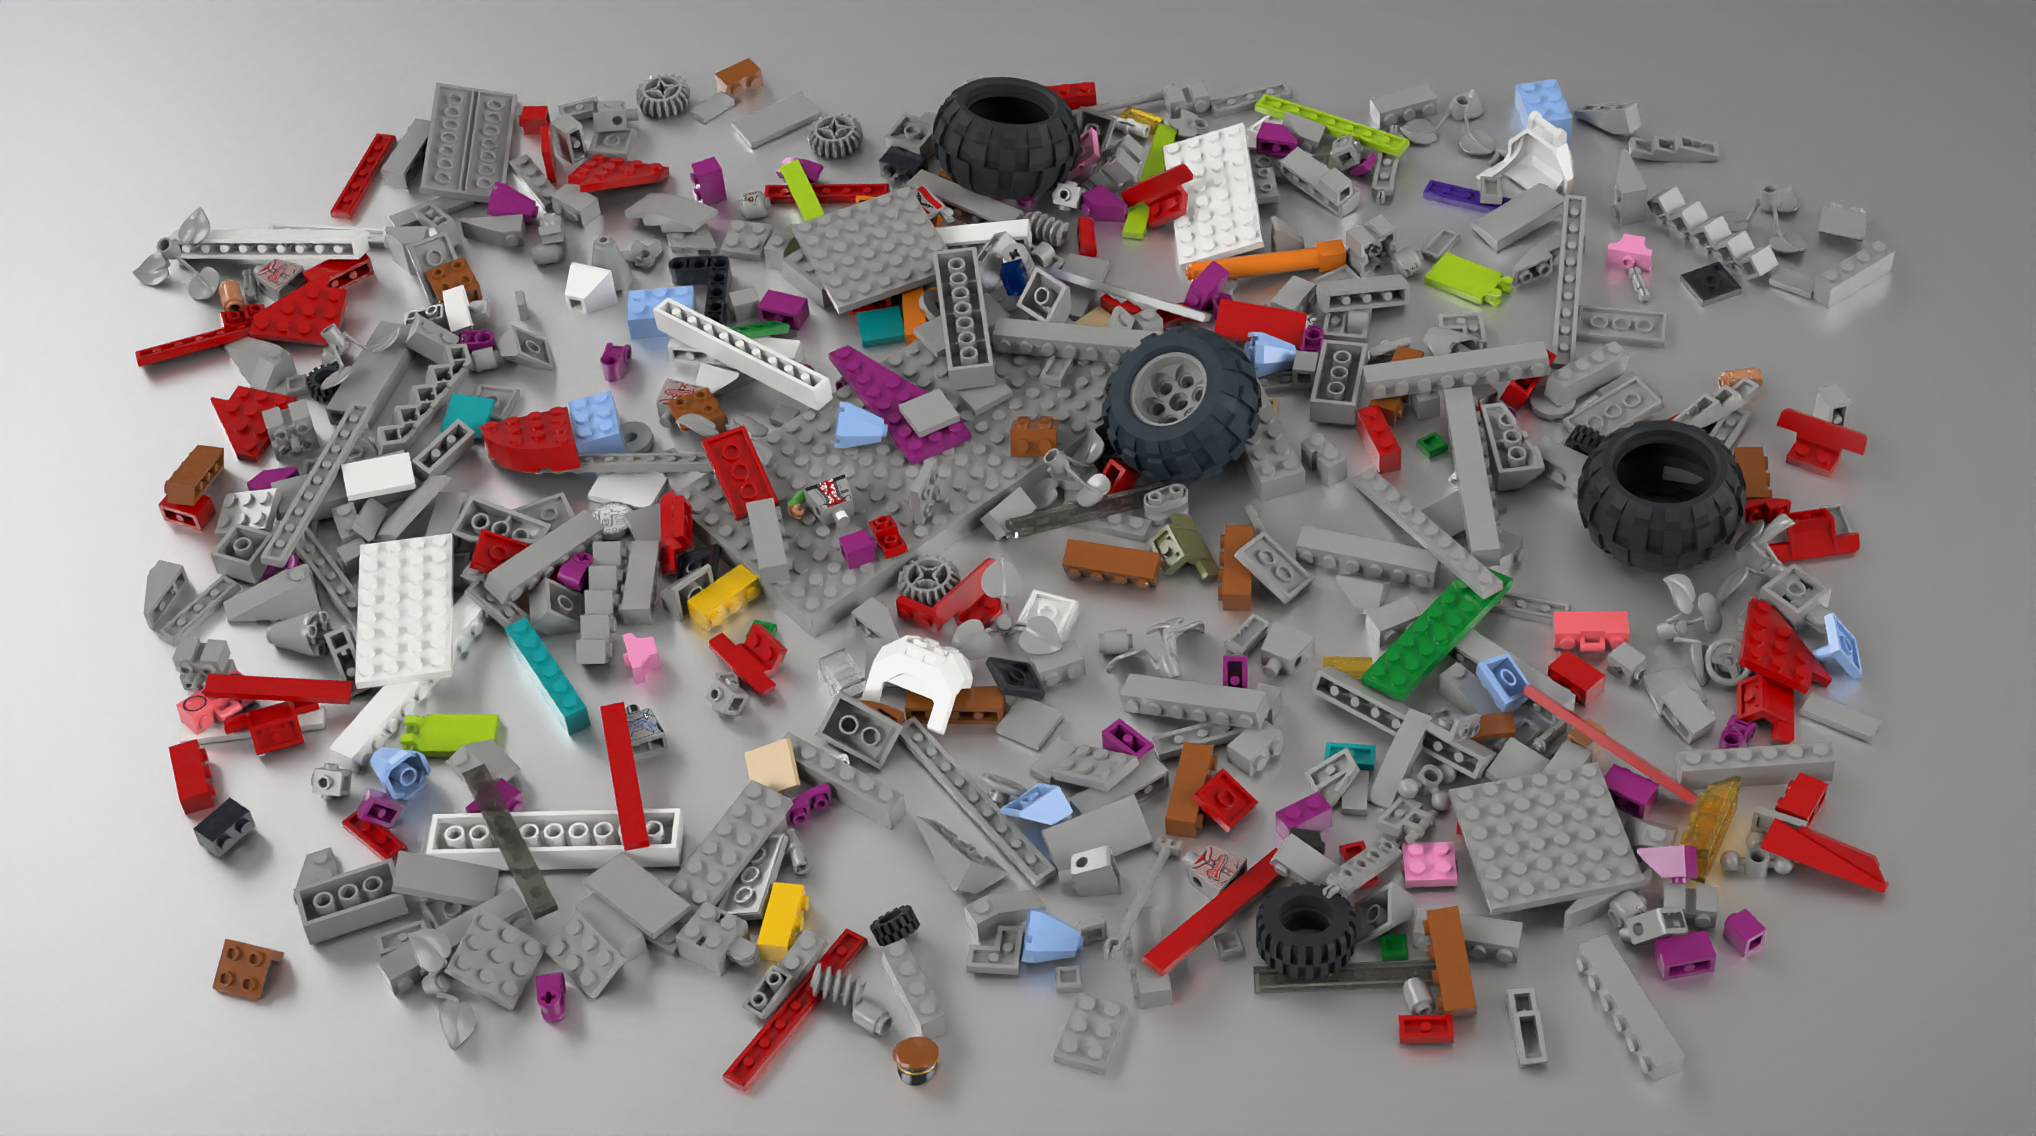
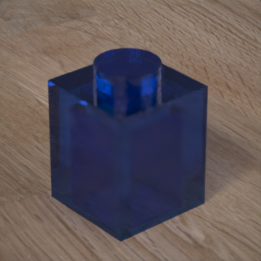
(1014, 277)

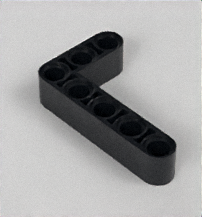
(709, 271)

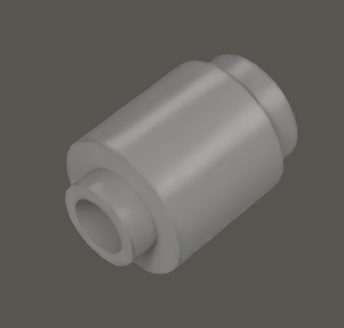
(547, 253)
(484, 359)
(1115, 642)
(1418, 997)
(872, 1017)

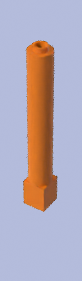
(1325, 257)

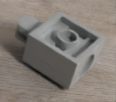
(912, 134)
(1798, 598)
(716, 940)

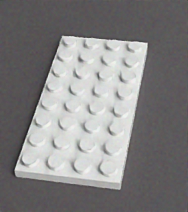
(1222, 198)
(405, 611)

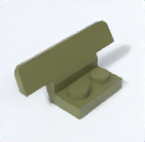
(1183, 544)

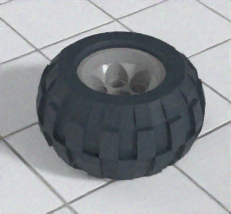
(1199, 423)

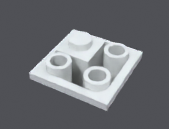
(589, 289)

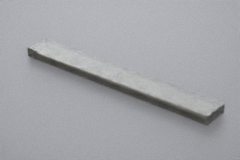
(1075, 513)
(510, 842)
(1350, 977)

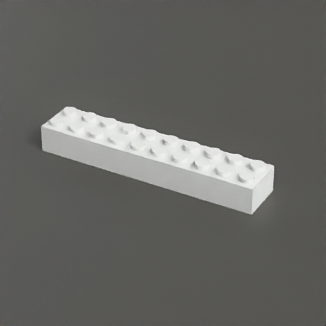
(559, 838)

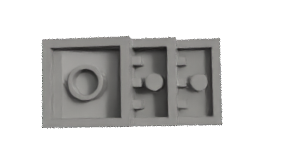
(671, 212)

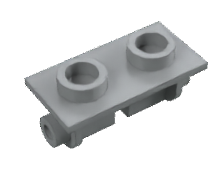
(1551, 740)

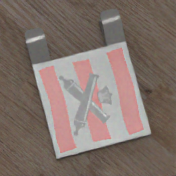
(932, 204)

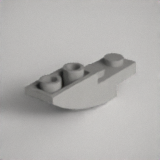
(551, 228)
(1538, 261)
(478, 310)
(784, 978)

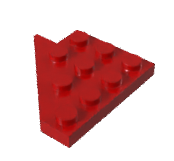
(615, 172)
(302, 314)
(244, 421)
(1777, 651)

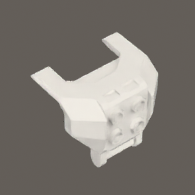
(1537, 157)
(924, 669)

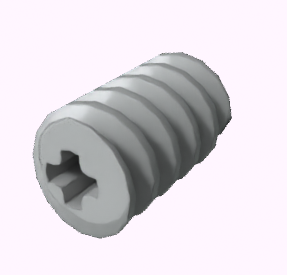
(1047, 228)
(1017, 251)
(836, 986)

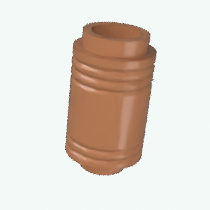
(231, 296)
(1732, 377)

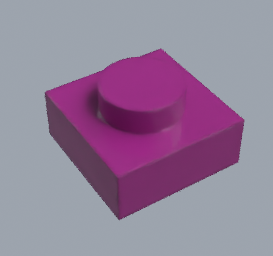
(1365, 165)

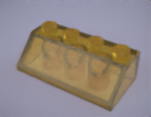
(1711, 823)

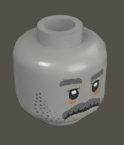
(1407, 262)

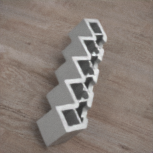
(1711, 234)
(425, 401)
(601, 603)

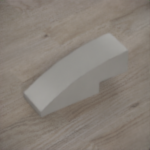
(1526, 1026)

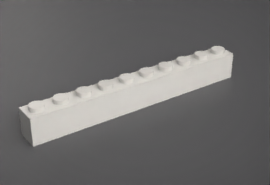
(277, 244)
(743, 354)
(395, 701)

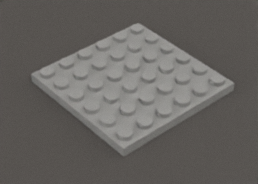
(871, 249)
(1545, 838)

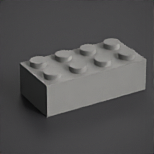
(1338, 382)
(349, 901)

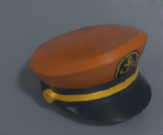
(916, 1059)

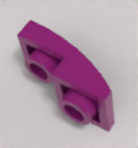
(810, 168)
(811, 800)

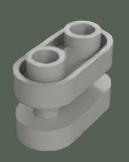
(1164, 502)

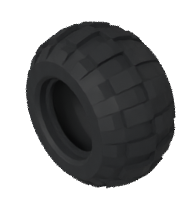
(1006, 137)
(1656, 533)

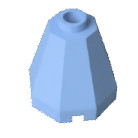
(1269, 353)
(857, 426)
(400, 771)
(1049, 938)

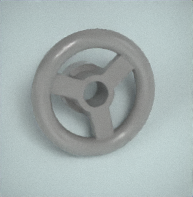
(1720, 664)
(1001, 787)

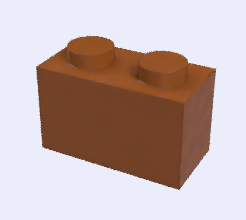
(739, 78)

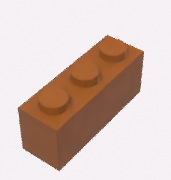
(1754, 468)

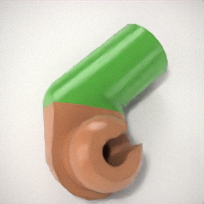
(794, 505)

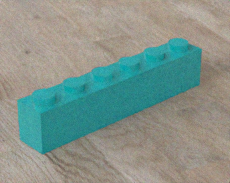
(547, 676)

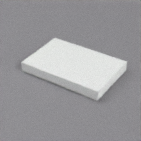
(378, 476)
(628, 488)

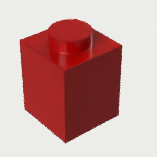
(533, 118)

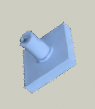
(1841, 647)

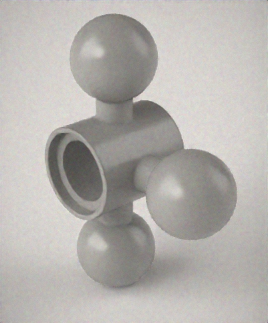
(1427, 783)
(1756, 860)

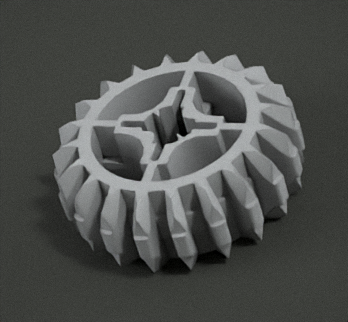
(663, 96)
(835, 135)
(928, 579)

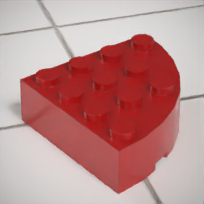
(533, 441)

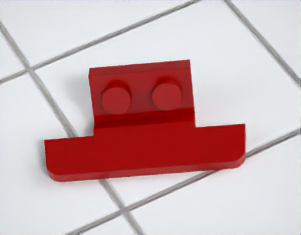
(1161, 194)
(1819, 442)
(675, 529)
(1814, 537)
(969, 601)
(752, 660)
(1769, 699)
(271, 726)

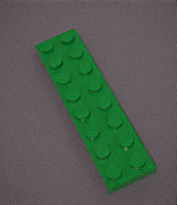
(1431, 638)

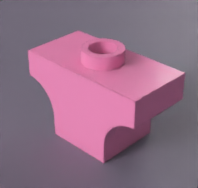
(1630, 253)
(640, 656)

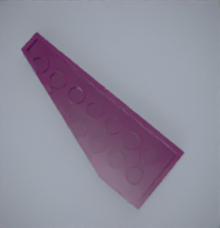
(883, 393)

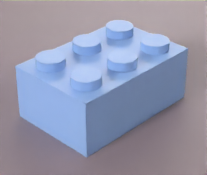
(1547, 100)
(641, 306)
(596, 424)

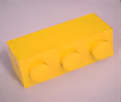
(724, 597)
(782, 920)

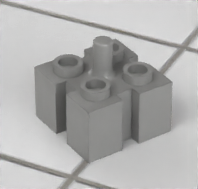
(1118, 164)
(1370, 245)
(290, 429)
(199, 659)

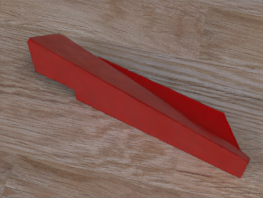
(1824, 854)

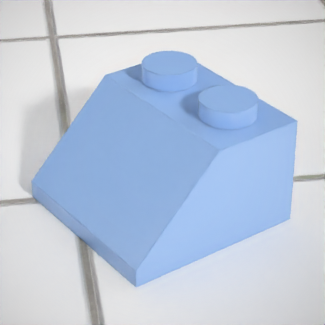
(1503, 681)
(1040, 804)

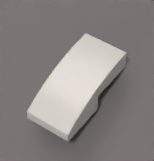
(457, 309)

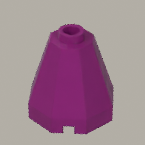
(511, 202)

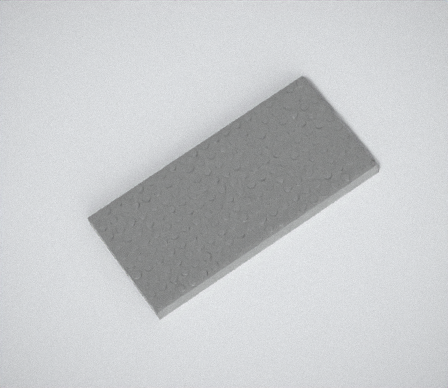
(971, 478)

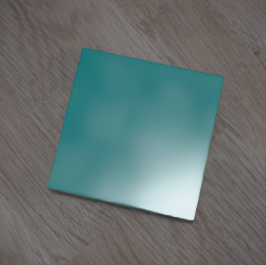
(881, 326)
(470, 410)

